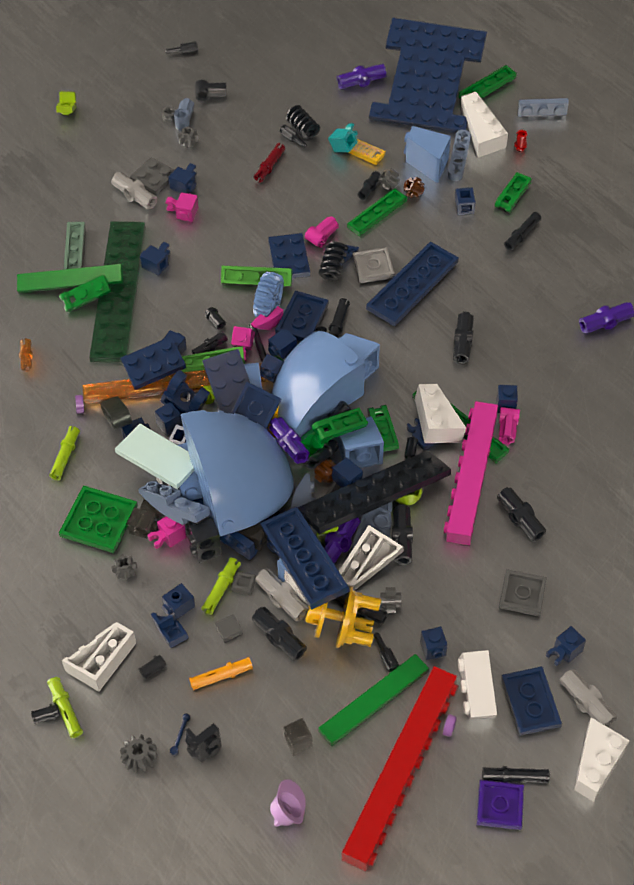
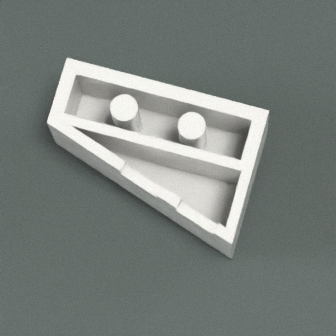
(437, 416)
(369, 557)
(101, 657)
(477, 685)
(599, 758)

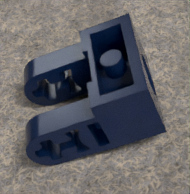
(179, 389)

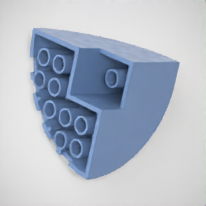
(317, 380)
(237, 467)

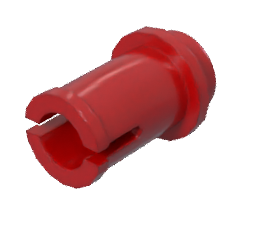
(520, 143)

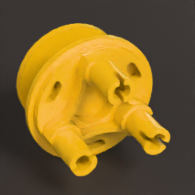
(347, 619)

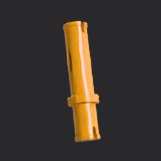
(221, 673)

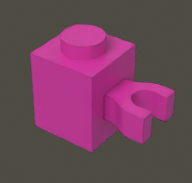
(185, 206)
(243, 337)
(169, 532)

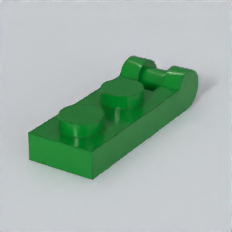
(513, 192)
(85, 293)
(339, 424)
(384, 426)

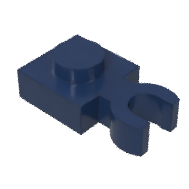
(417, 433)

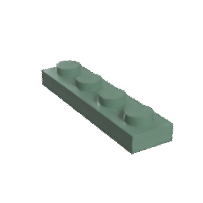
(74, 245)

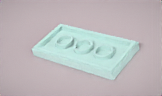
(156, 456)

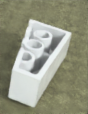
(485, 129)

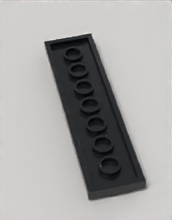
(374, 491)

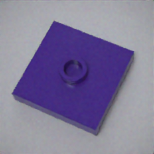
(500, 805)

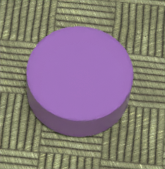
(79, 404)
(449, 725)

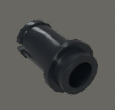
(213, 315)
(152, 666)
(45, 714)

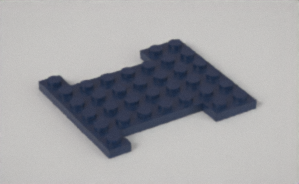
(428, 74)

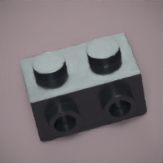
(205, 744)

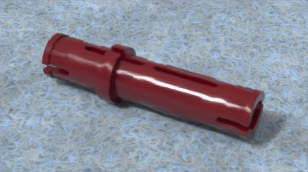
(266, 166)

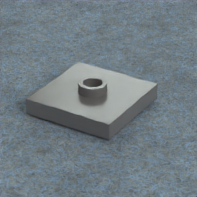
(373, 265)

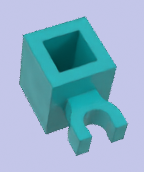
(343, 139)

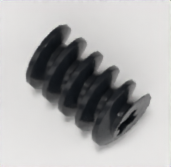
(302, 122)
(331, 261)

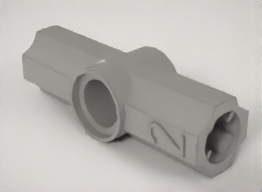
(134, 190)
(282, 594)
(588, 698)

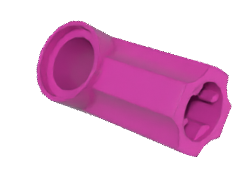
(319, 234)
(508, 422)

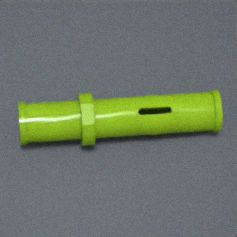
(67, 446)
(224, 579)
(61, 698)

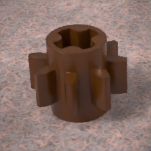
(414, 187)
(324, 471)

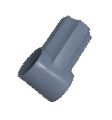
(183, 114)

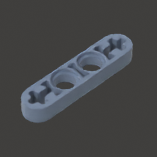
(461, 155)

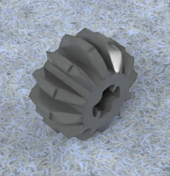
(138, 761)

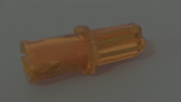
(25, 354)

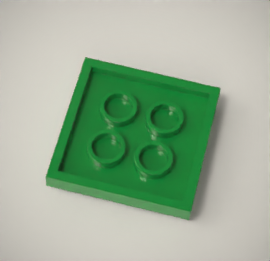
(98, 519)

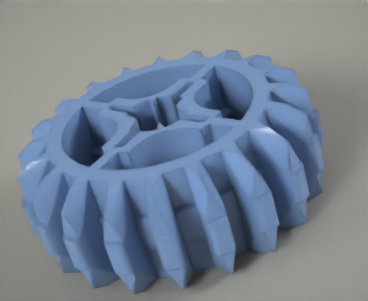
(268, 294)

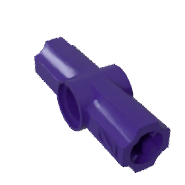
(361, 76)
(606, 317)
(289, 440)
(340, 540)

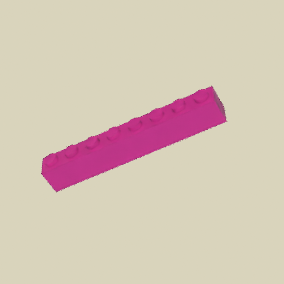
(471, 474)

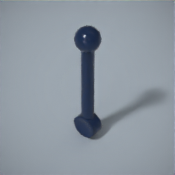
(174, 750)

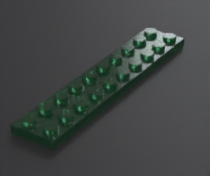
(116, 308)

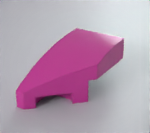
(270, 321)

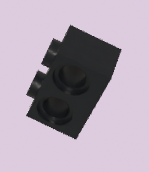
(204, 541)

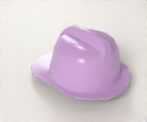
(288, 804)

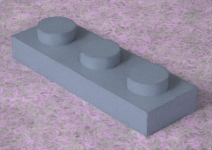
(543, 107)

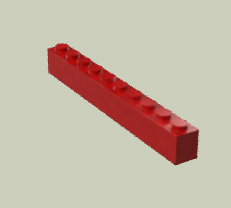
(399, 770)

